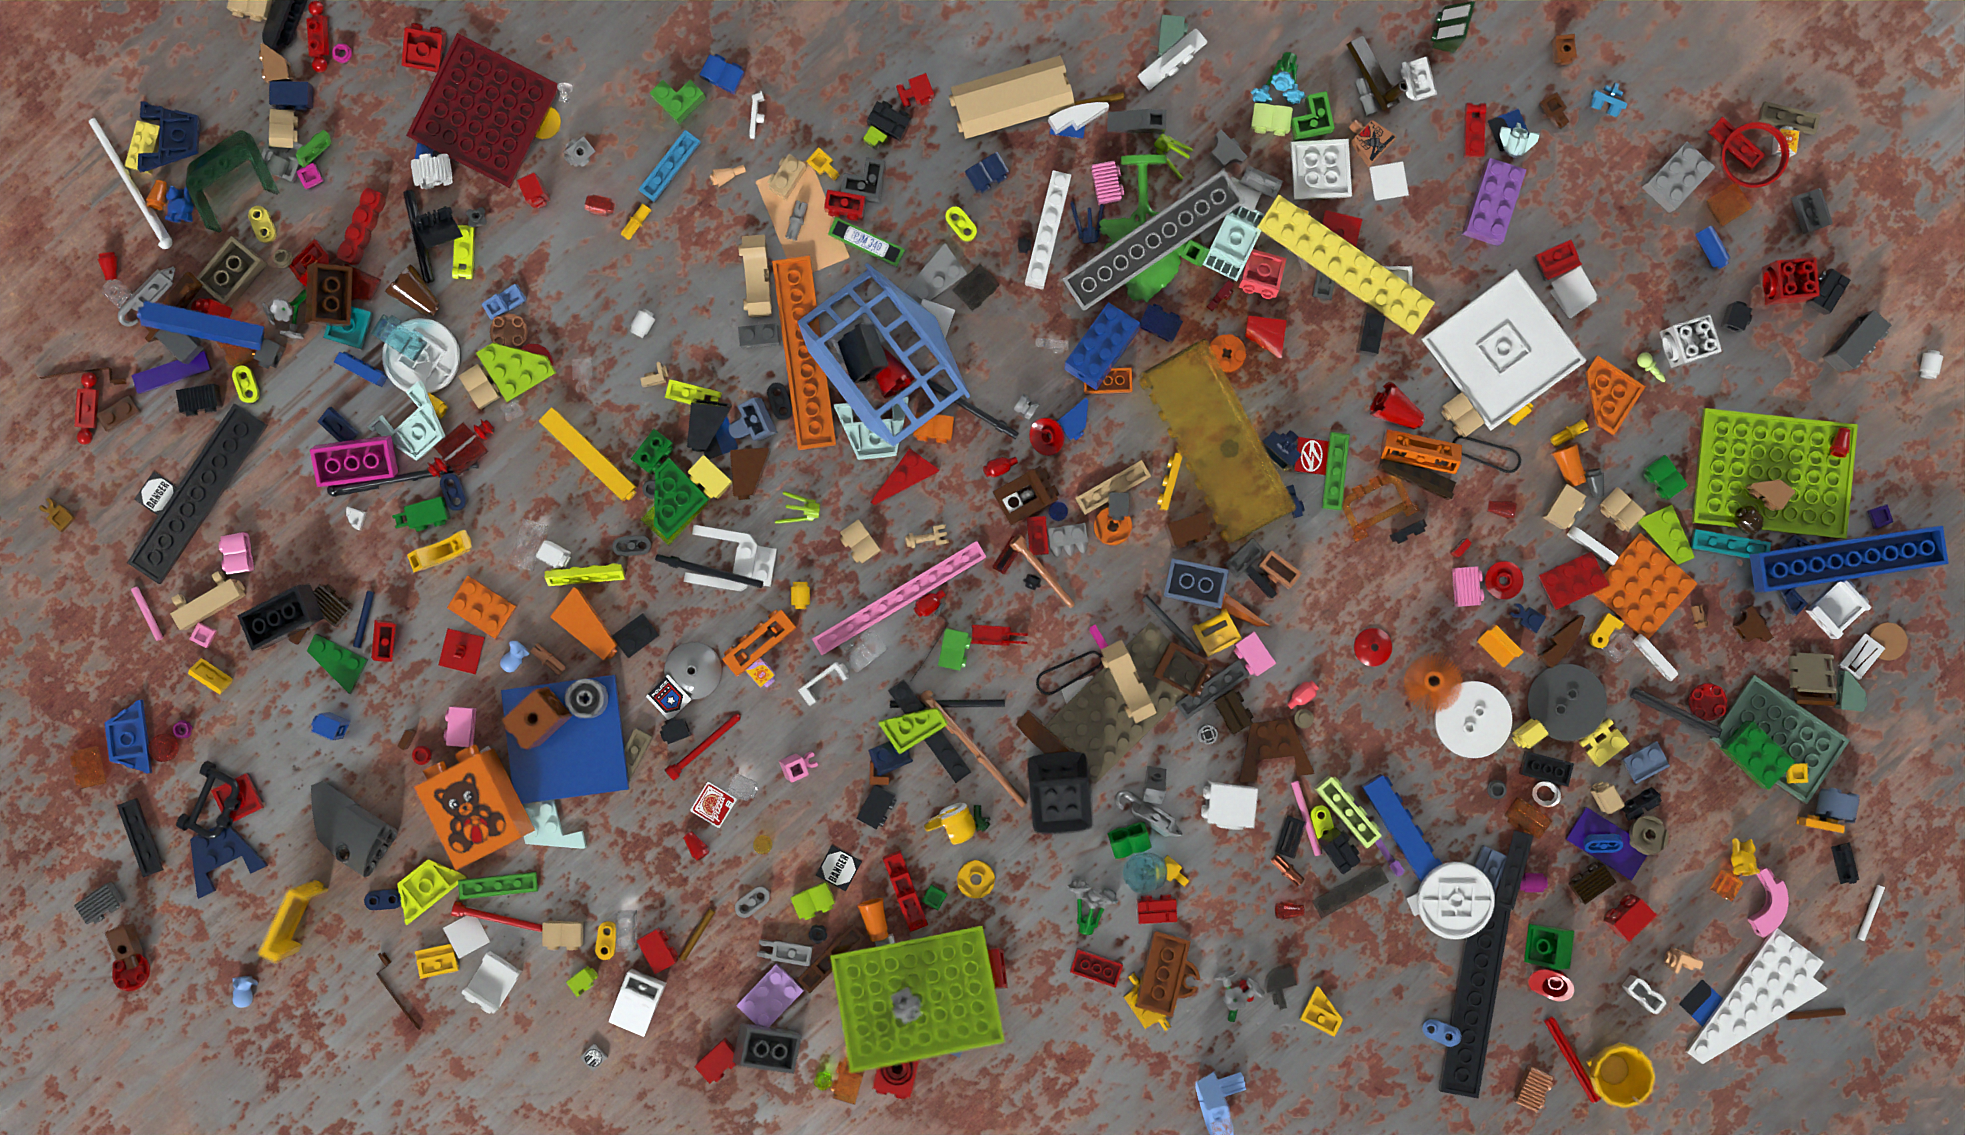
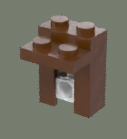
(1039, 483)

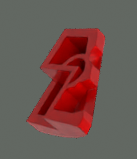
(1267, 333)

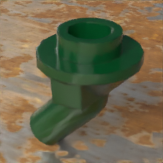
(982, 823)

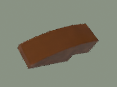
(1562, 642)

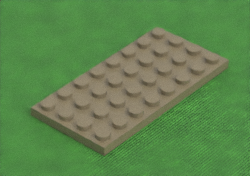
(1096, 715)

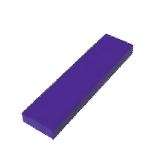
(170, 373)

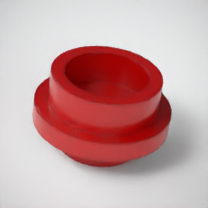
(421, 755)

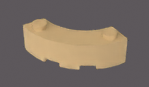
(757, 276)
(1128, 682)

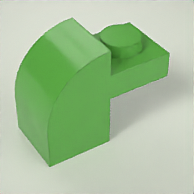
(1195, 252)

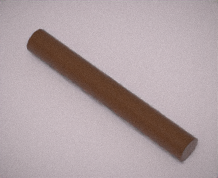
(1816, 1013)

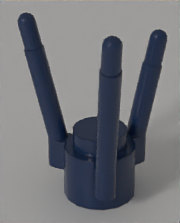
(1089, 234)

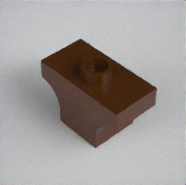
(1752, 625)

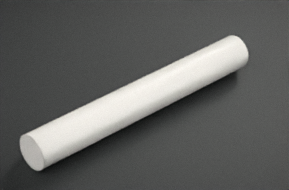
(1870, 913)

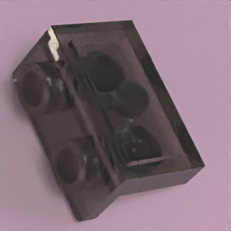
(976, 287)

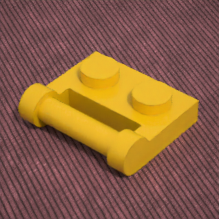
(1220, 638)

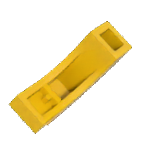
(440, 552)

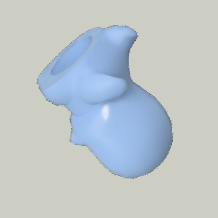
(513, 658)
(242, 991)

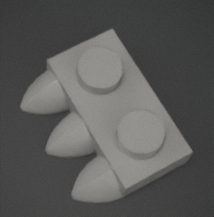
(1067, 537)

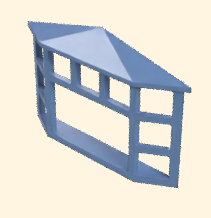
(924, 325)

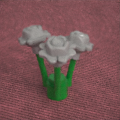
(1094, 898)

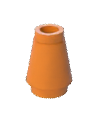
(157, 195)

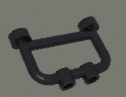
(231, 803)

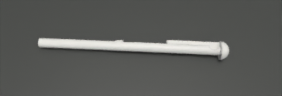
(165, 240)

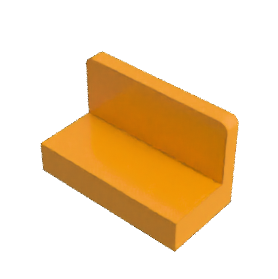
(1499, 645)

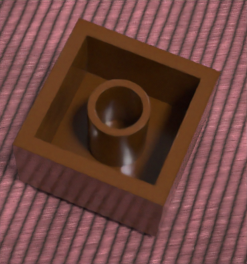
(1188, 529)

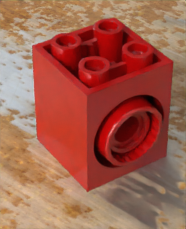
(1790, 281)
(896, 1080)

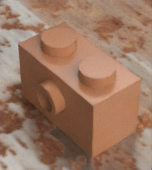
(1279, 569)

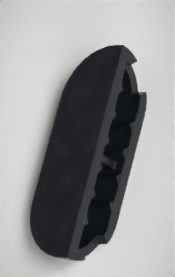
(282, 22)

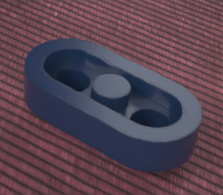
(453, 492)
(383, 899)

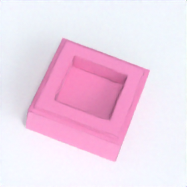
(203, 635)

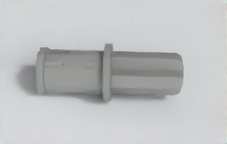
(1366, 96)

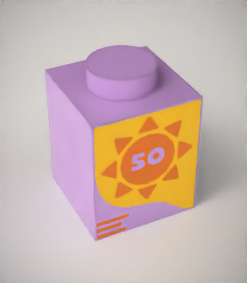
(761, 673)

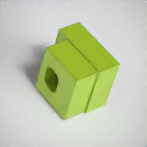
(874, 137)

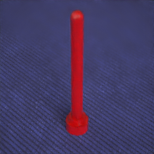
(674, 770)
(460, 910)

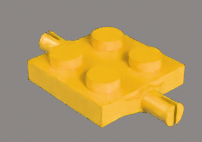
(1145, 1017)

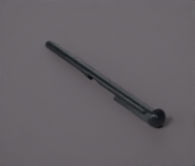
(361, 486)

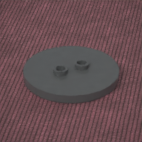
(1568, 702)

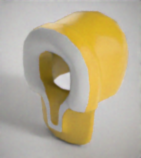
(957, 822)

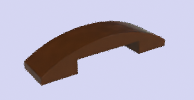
(1040, 735)

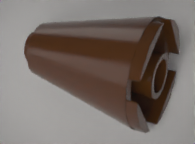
(413, 292)

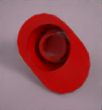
(1551, 984)

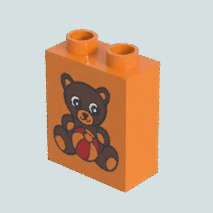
(473, 805)

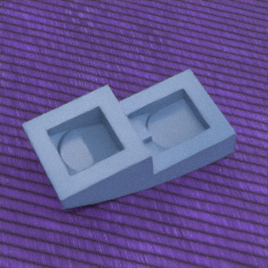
(504, 302)

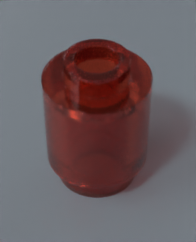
(599, 205)

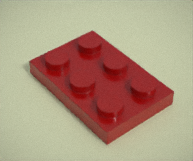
(1573, 580)

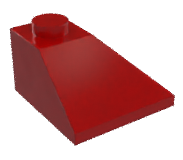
(310, 254)

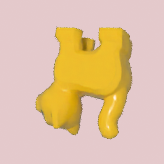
(1743, 857)

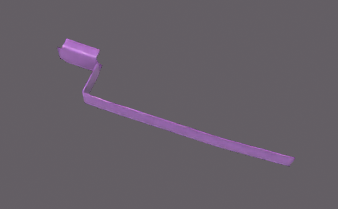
(1394, 865)

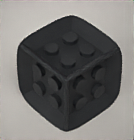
(1060, 793)

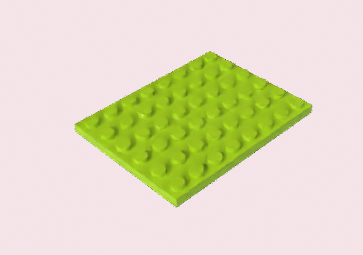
(1763, 448)
(948, 977)

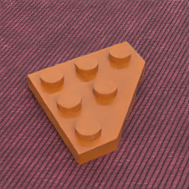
(1611, 393)

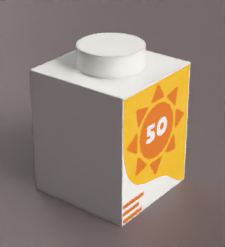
(1792, 139)

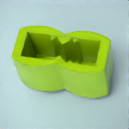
(813, 900)

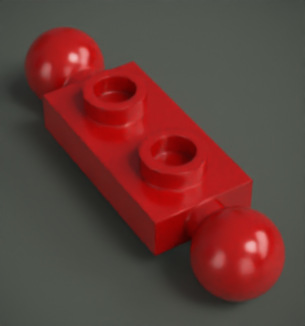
(317, 36)
(86, 408)

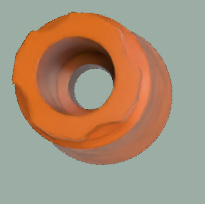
(1570, 464)
(874, 918)

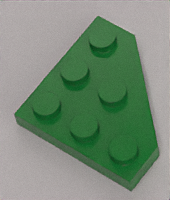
(674, 498)

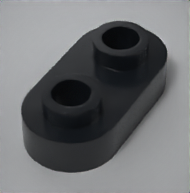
(780, 401)
(1401, 535)

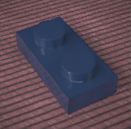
(337, 425)

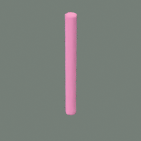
(1306, 817)

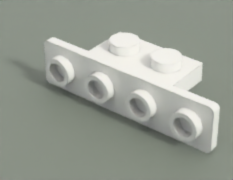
(1172, 59)

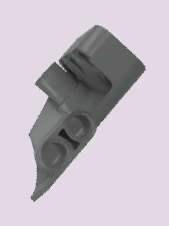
(349, 828)

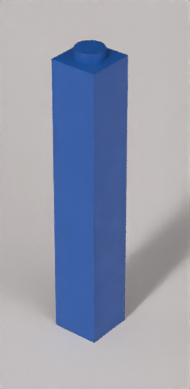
(201, 325)

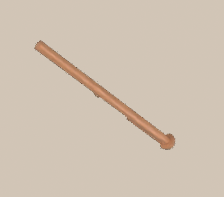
(930, 702)

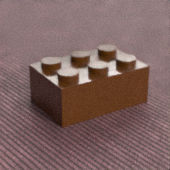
(328, 295)

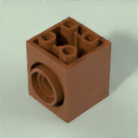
(536, 718)

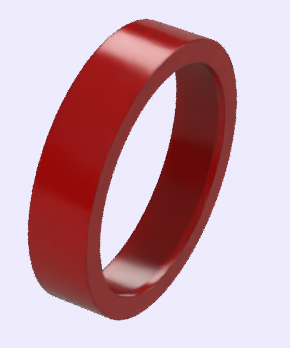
(1784, 154)

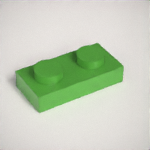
(312, 149)

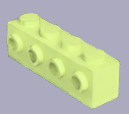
(1347, 811)

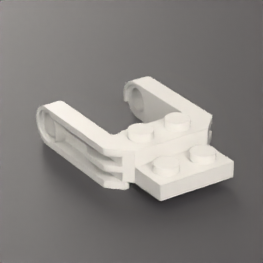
(750, 560)

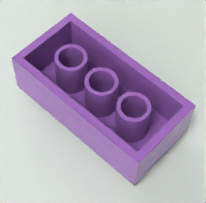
(1494, 201)

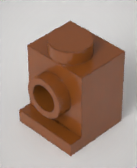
(1559, 54)

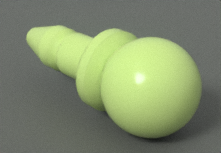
(1646, 360)

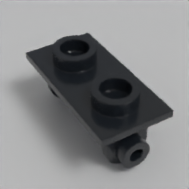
(1648, 798)
(1845, 863)

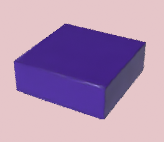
(1880, 516)

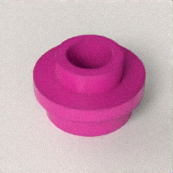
(336, 53)

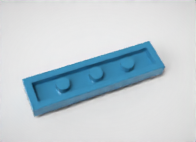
(669, 165)

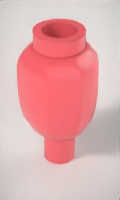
(1303, 694)

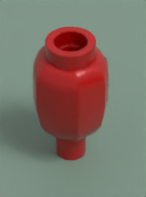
(999, 466)
(928, 603)

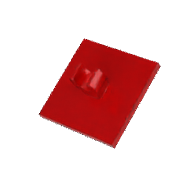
(461, 651)

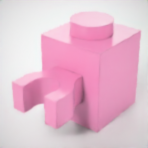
(796, 767)

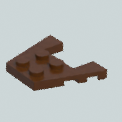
(1271, 741)

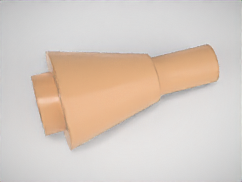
(721, 176)

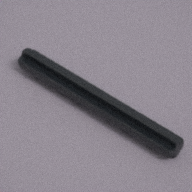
(422, 252)
(1676, 712)

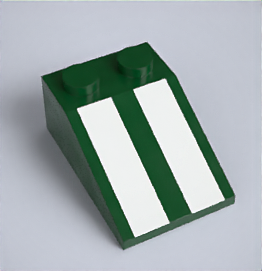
(1452, 26)

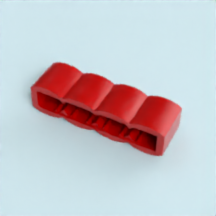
(363, 222)

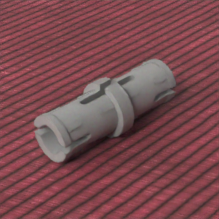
(796, 220)

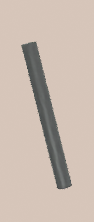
(1170, 624)

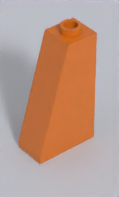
(583, 622)

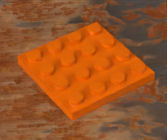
(1644, 586)

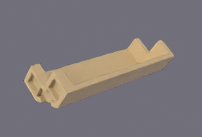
(1012, 97)

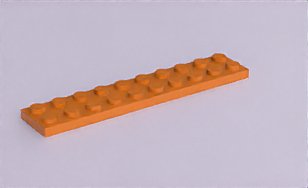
(806, 378)

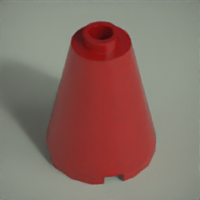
(893, 377)
(1396, 407)

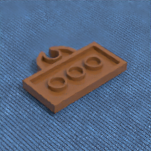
(1165, 974)

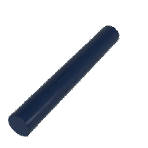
(363, 619)

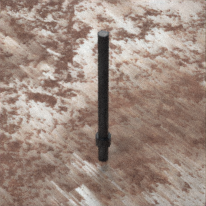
(1000, 426)
(675, 562)
(961, 703)

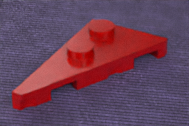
(908, 472)

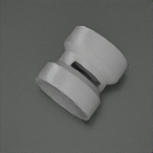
(1026, 406)
(1204, 733)

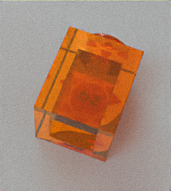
(1727, 885)

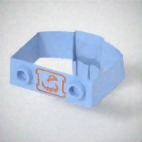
(1212, 1101)

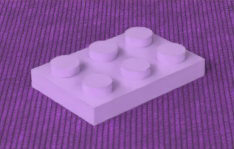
(770, 997)

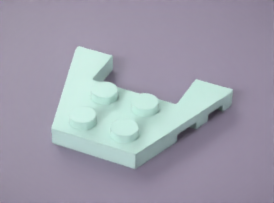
(418, 431)
(865, 442)
(548, 827)

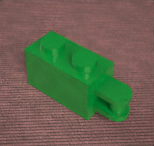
(424, 514)

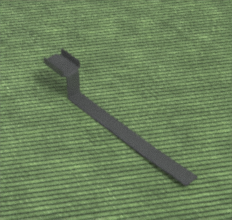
(937, 613)

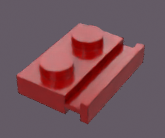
(1558, 260)

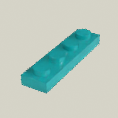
(1727, 544)

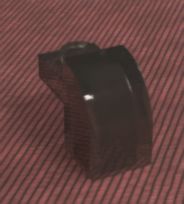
(1278, 979)

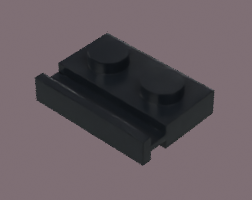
(635, 635)

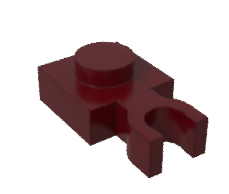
(1225, 292)

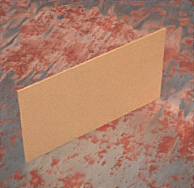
(813, 234)

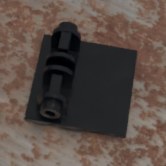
(437, 227)

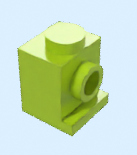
(582, 980)

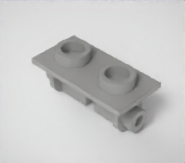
(1261, 182)

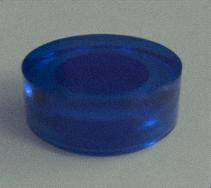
(1058, 511)

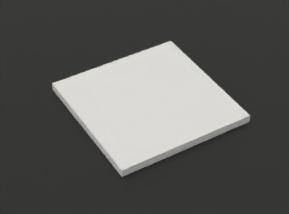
(1503, 349)

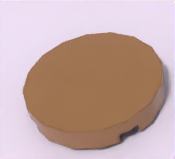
(1891, 638)

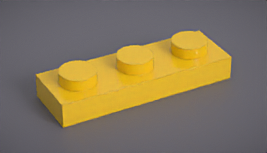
(1169, 481)

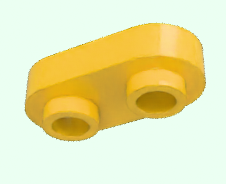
(605, 940)

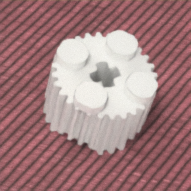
(431, 171)

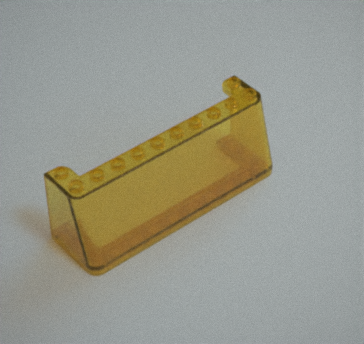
(1217, 441)

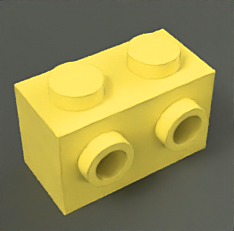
(709, 477)

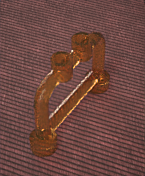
(1375, 483)

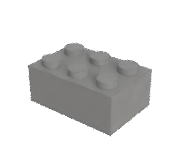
(1678, 177)

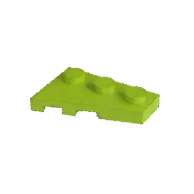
(1668, 534)
(912, 728)

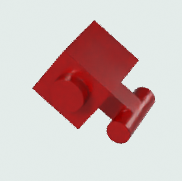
(919, 89)

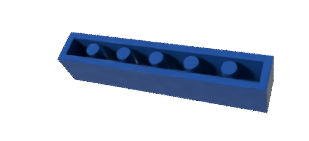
(1399, 824)

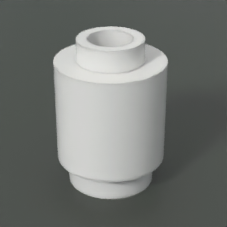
(642, 323)
(1931, 364)

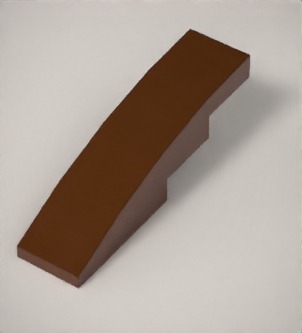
(822, 966)

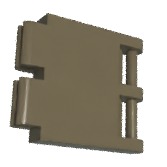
(1812, 672)

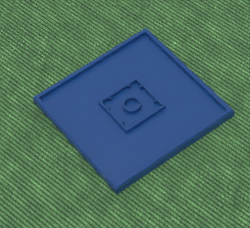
(578, 758)

